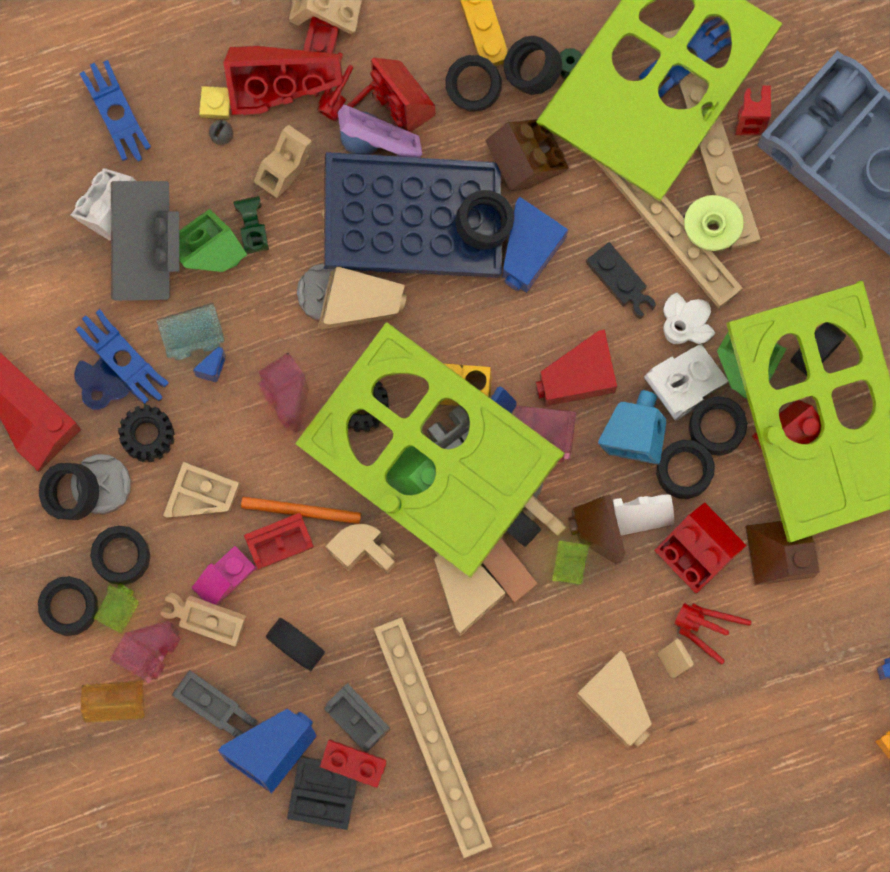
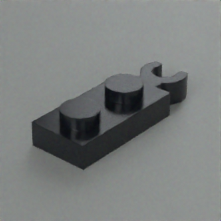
(620, 278)

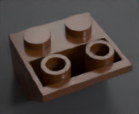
(526, 154)

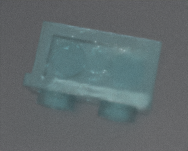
(191, 331)

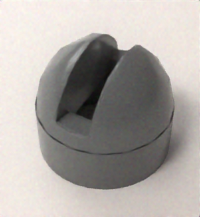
(225, 135)

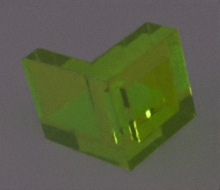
(570, 562)

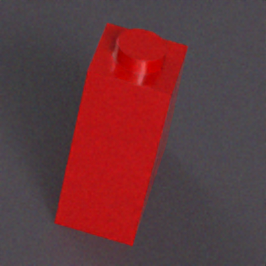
(579, 373)

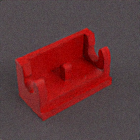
(754, 116)
(278, 541)

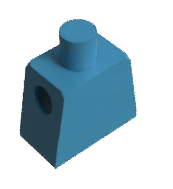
(635, 430)

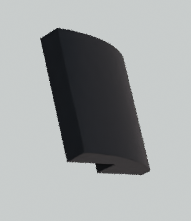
(321, 795)

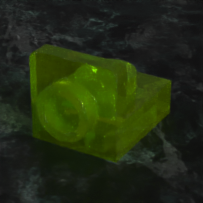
(117, 608)

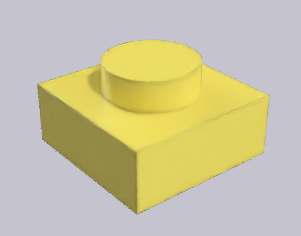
(214, 103)

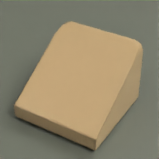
(675, 658)

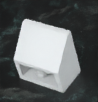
(95, 206)

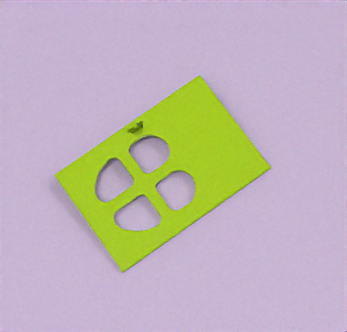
(625, 120)
(844, 469)
(475, 485)

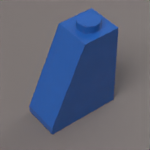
(530, 245)
(270, 748)

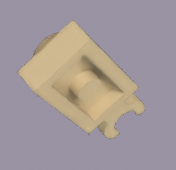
(535, 508)
(206, 618)

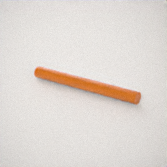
(305, 510)

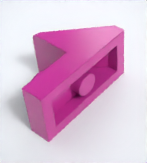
(223, 577)

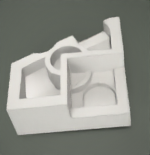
(643, 513)

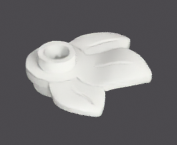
(689, 317)

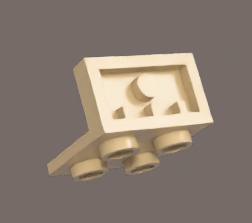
(338, 13)

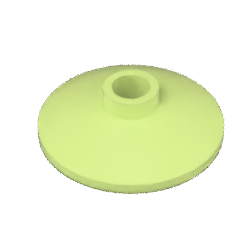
(718, 211)

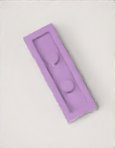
(379, 133)

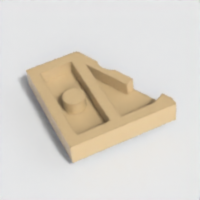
(200, 492)

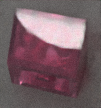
(287, 388)
(145, 649)

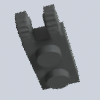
(210, 703)

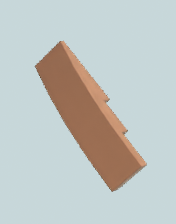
(508, 571)

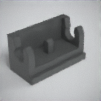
(357, 718)

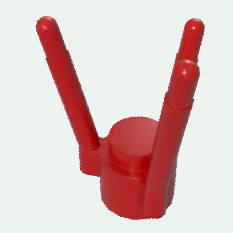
(332, 102)
(693, 617)

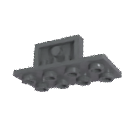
(142, 240)

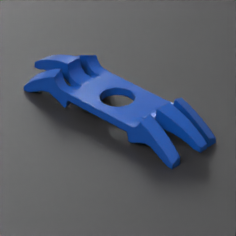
(704, 49)
(104, 101)
(112, 343)

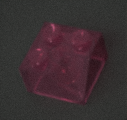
(553, 425)

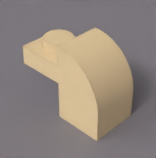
(284, 163)
(357, 541)

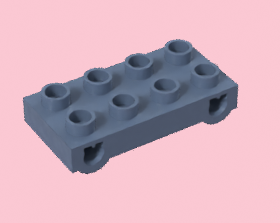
(839, 144)

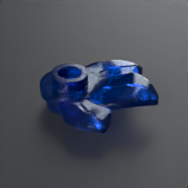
(102, 379)

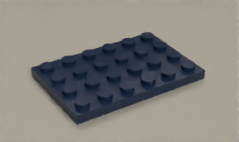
(404, 212)

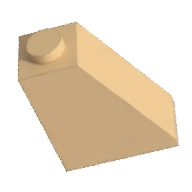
(359, 299)
(466, 596)
(617, 701)

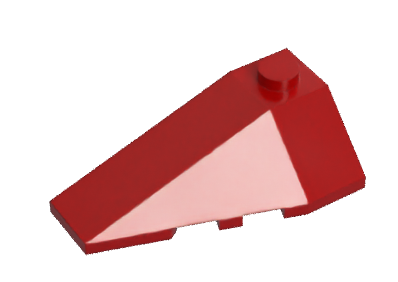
(272, 76)
(32, 418)

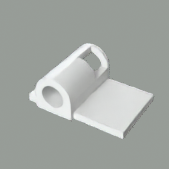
(685, 380)

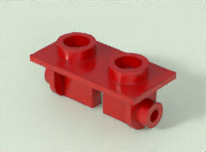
(353, 763)

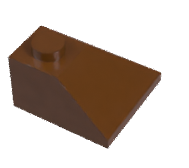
(598, 527)
(776, 558)

